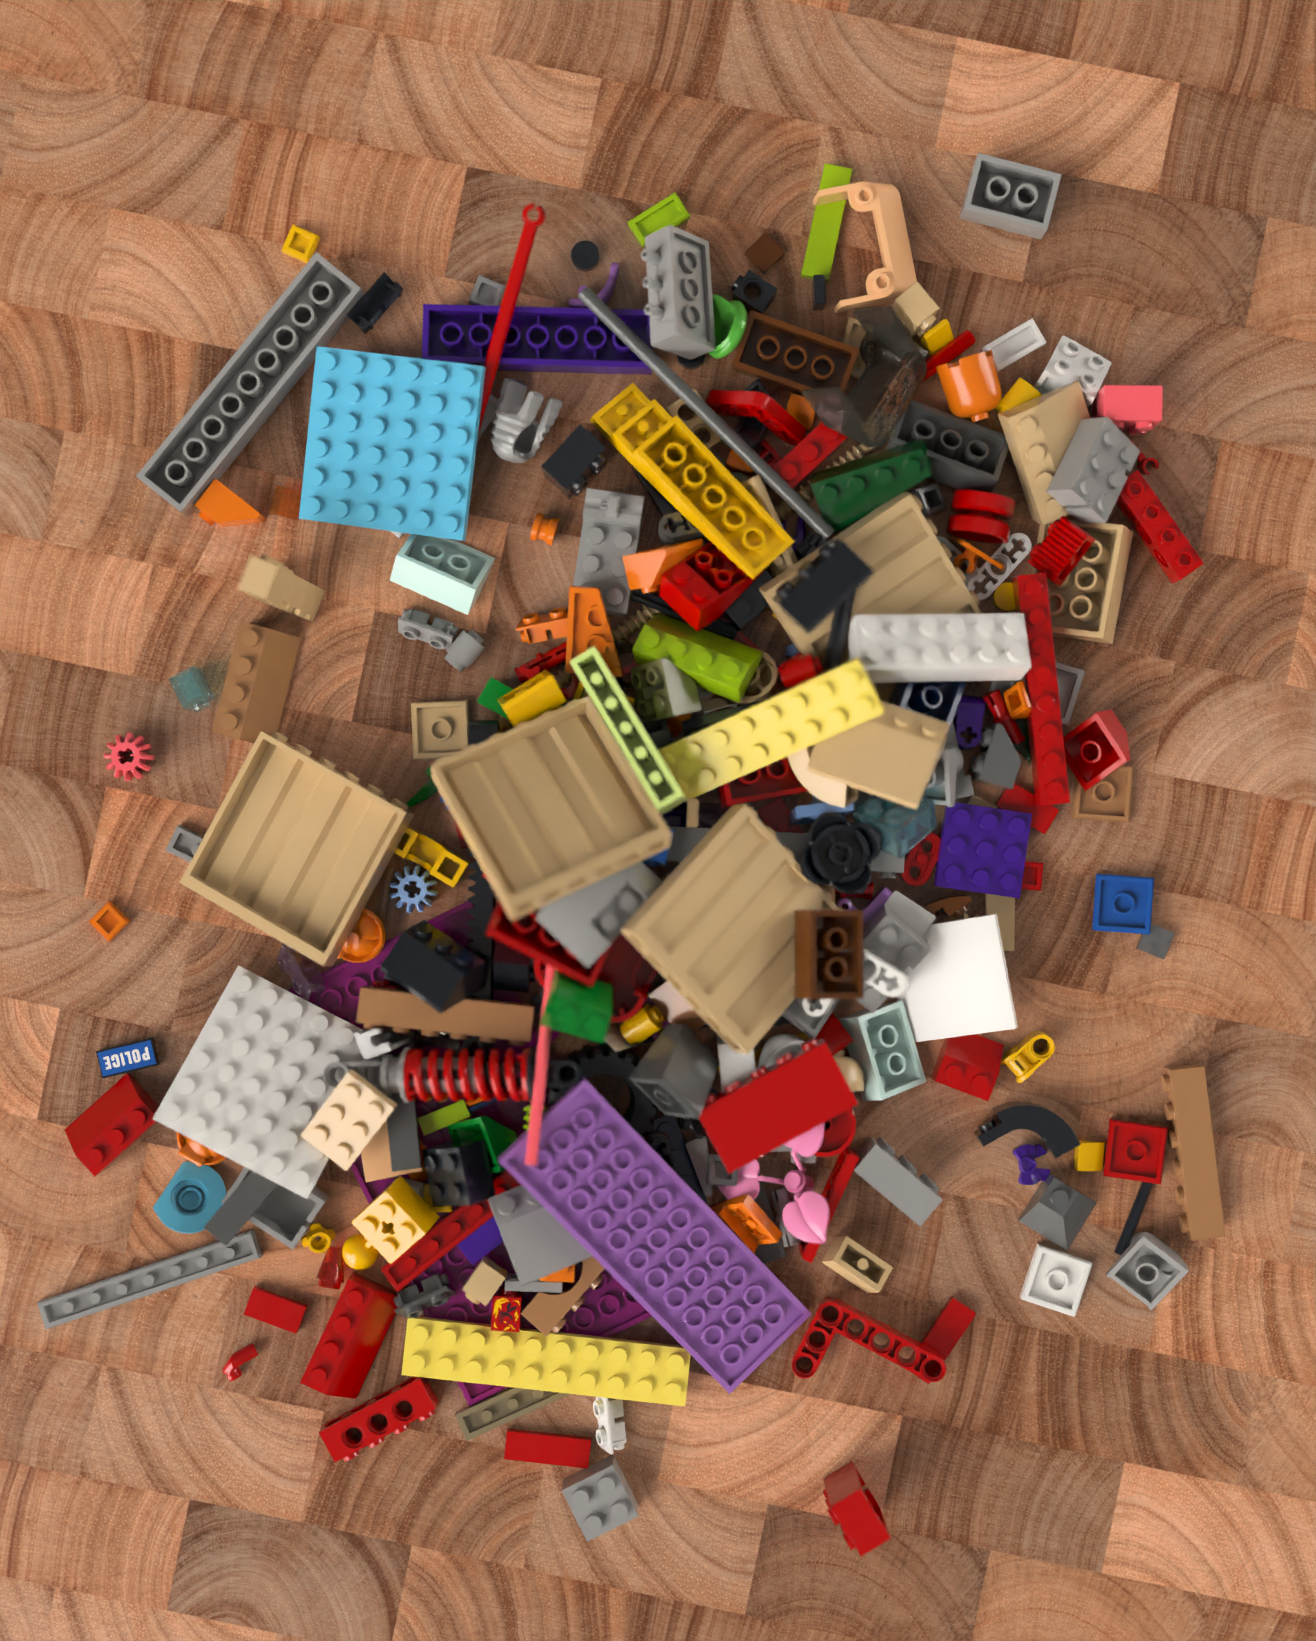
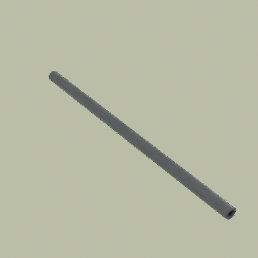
(714, 421)

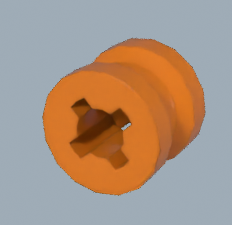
(544, 529)

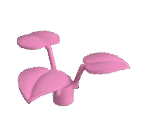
(809, 1213)

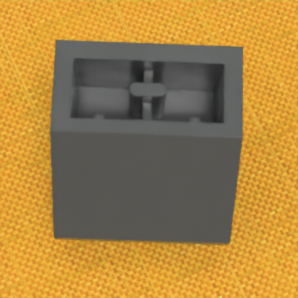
(997, 759)

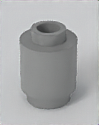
(464, 650)

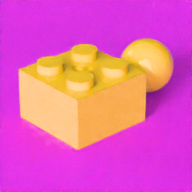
(388, 1226)

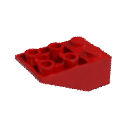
(703, 586)

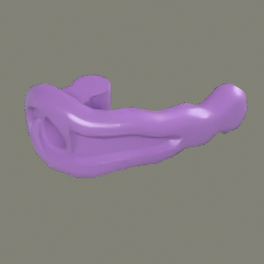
(605, 293)

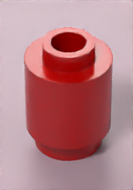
(800, 670)

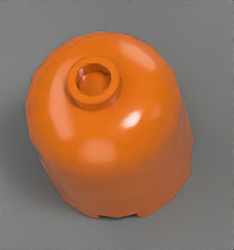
(971, 386)

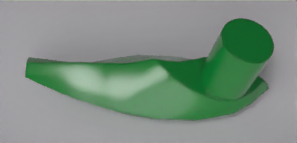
(425, 792)

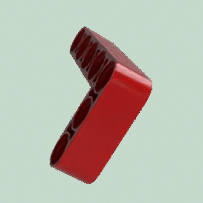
(864, 1337)

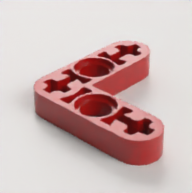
(759, 406)

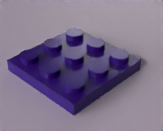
(982, 849)

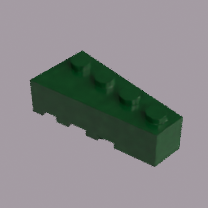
(868, 482)

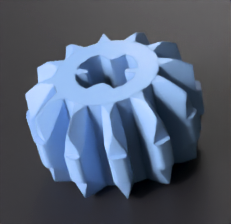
(405, 894)

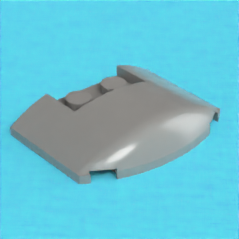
(595, 914)

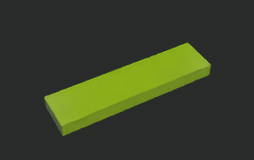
(825, 226)

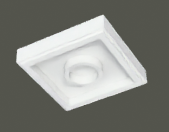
(1056, 1280)

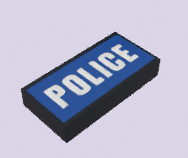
(127, 1057)

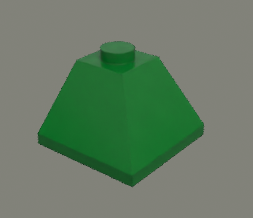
(496, 1136)

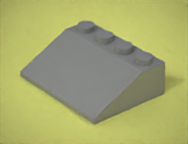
(533, 1236)

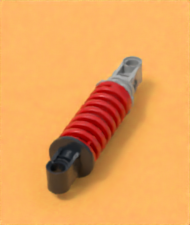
(456, 1075)

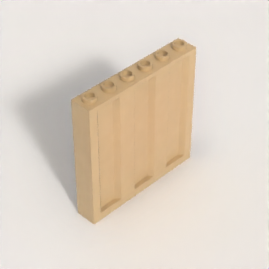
(909, 575)
(550, 807)
(297, 847)
(728, 927)

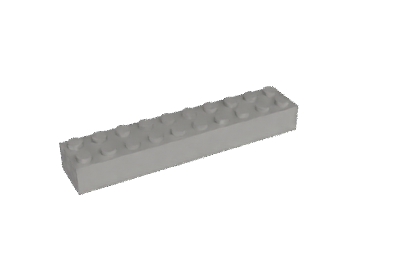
(251, 384)

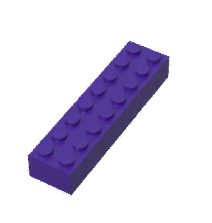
(536, 340)

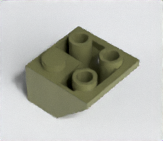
(663, 691)

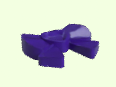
(1027, 1165)

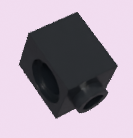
(751, 280)

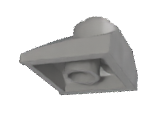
(943, 780)
(1148, 1269)

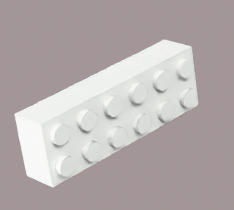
(940, 647)

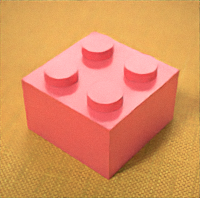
(1130, 407)

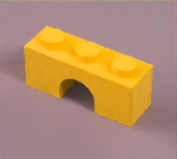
(432, 856)

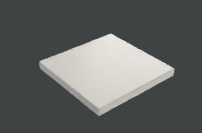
(960, 982)

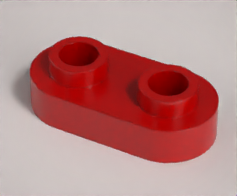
(923, 860)

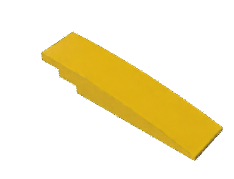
(692, 479)

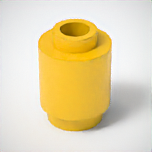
(642, 1025)

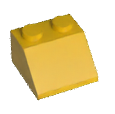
(532, 699)

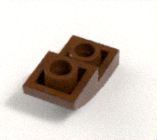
(949, 905)

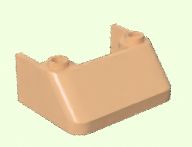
(898, 268)

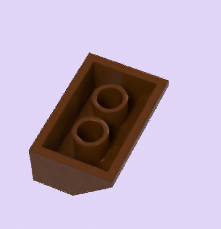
(829, 954)

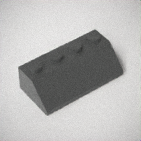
(958, 450)

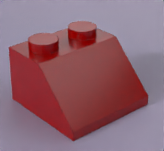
(969, 1064)

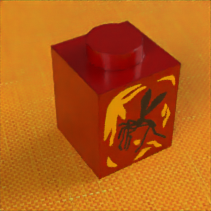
(507, 1310)

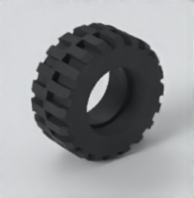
(604, 1060)

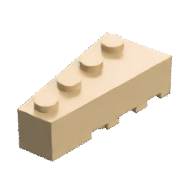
(279, 587)

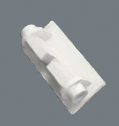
(610, 1433)

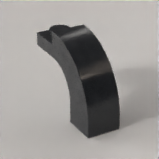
(1030, 1116)

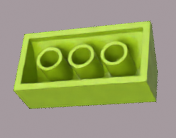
(705, 657)

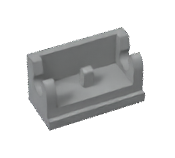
(380, 1040)

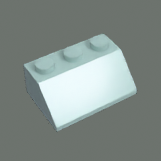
(442, 570)
(884, 1050)

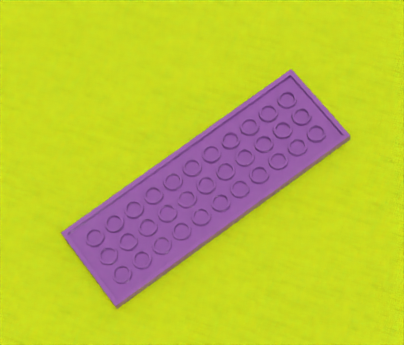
(656, 1236)

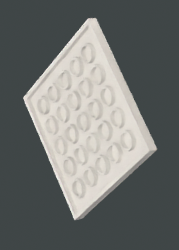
(261, 1080)

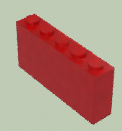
(776, 1104)

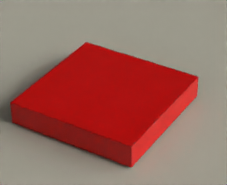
(1135, 1151)

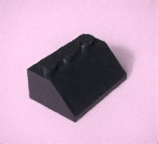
(822, 585)
(434, 967)

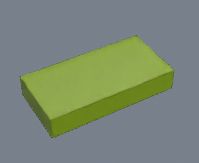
(664, 213)

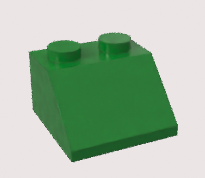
(578, 1008)

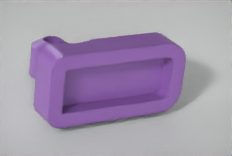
(871, 906)

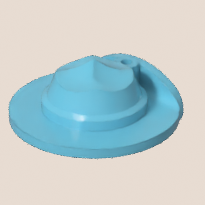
(190, 1198)

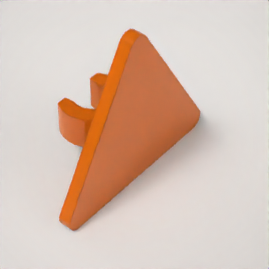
(971, 554)

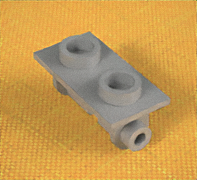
(414, 626)

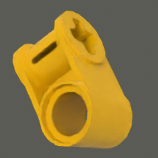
(1027, 1056)

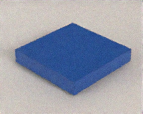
(1123, 904)

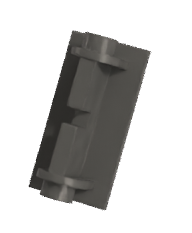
(435, 1293)

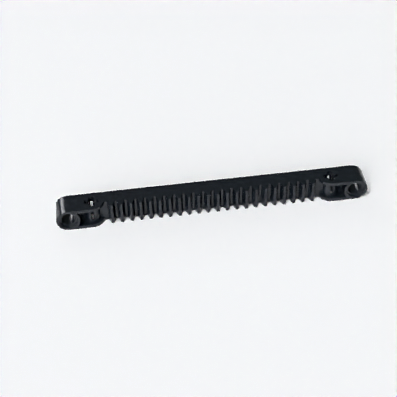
(483, 900)

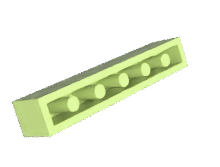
(628, 730)

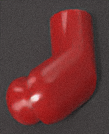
(237, 1359)

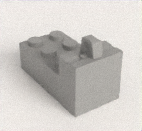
(609, 532)

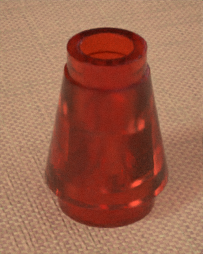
(332, 1269)

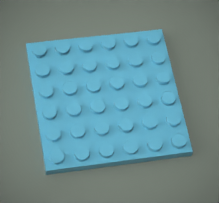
(391, 442)

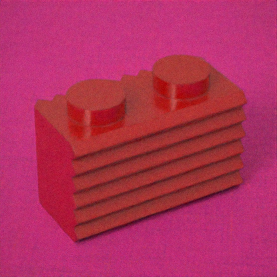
(1060, 550)

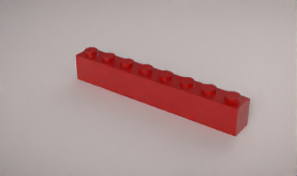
(1041, 685)

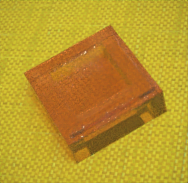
(286, 503)

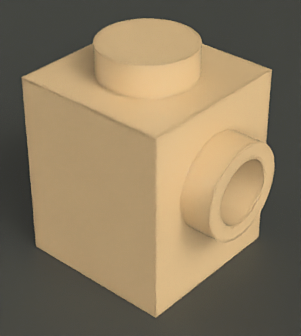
(484, 1281)

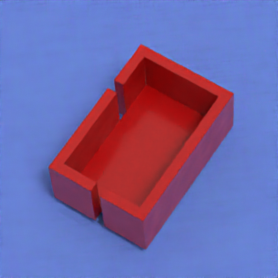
(855, 1510)

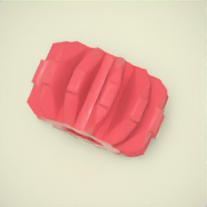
(127, 768)

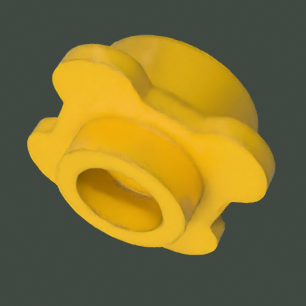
(321, 1245)

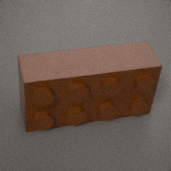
(792, 356)

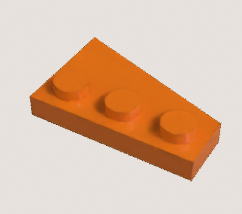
(589, 627)

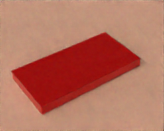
(832, 1193)

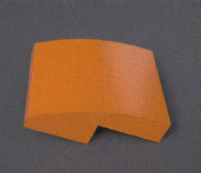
(748, 1221)

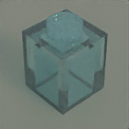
(192, 689)

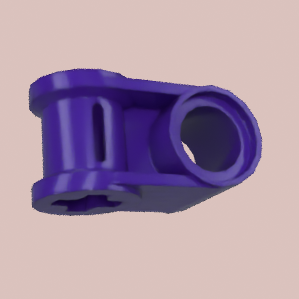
(969, 717)

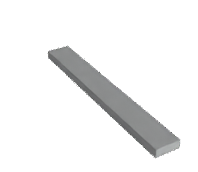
(148, 1279)

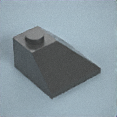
(1057, 1211)

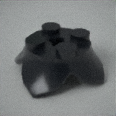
(861, 845)

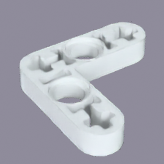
(978, 577)
(883, 985)

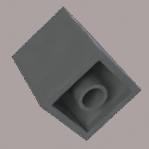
(676, 1072)

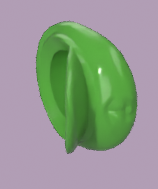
(729, 325)

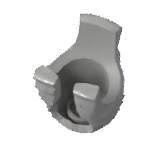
(515, 430)

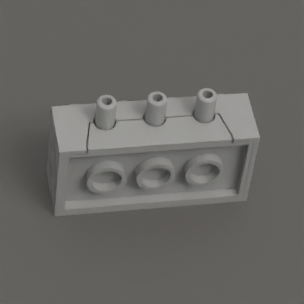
(679, 292)

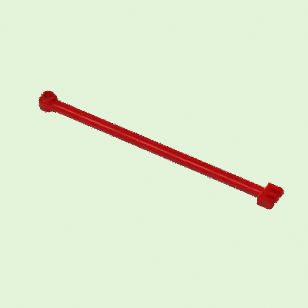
(509, 301)

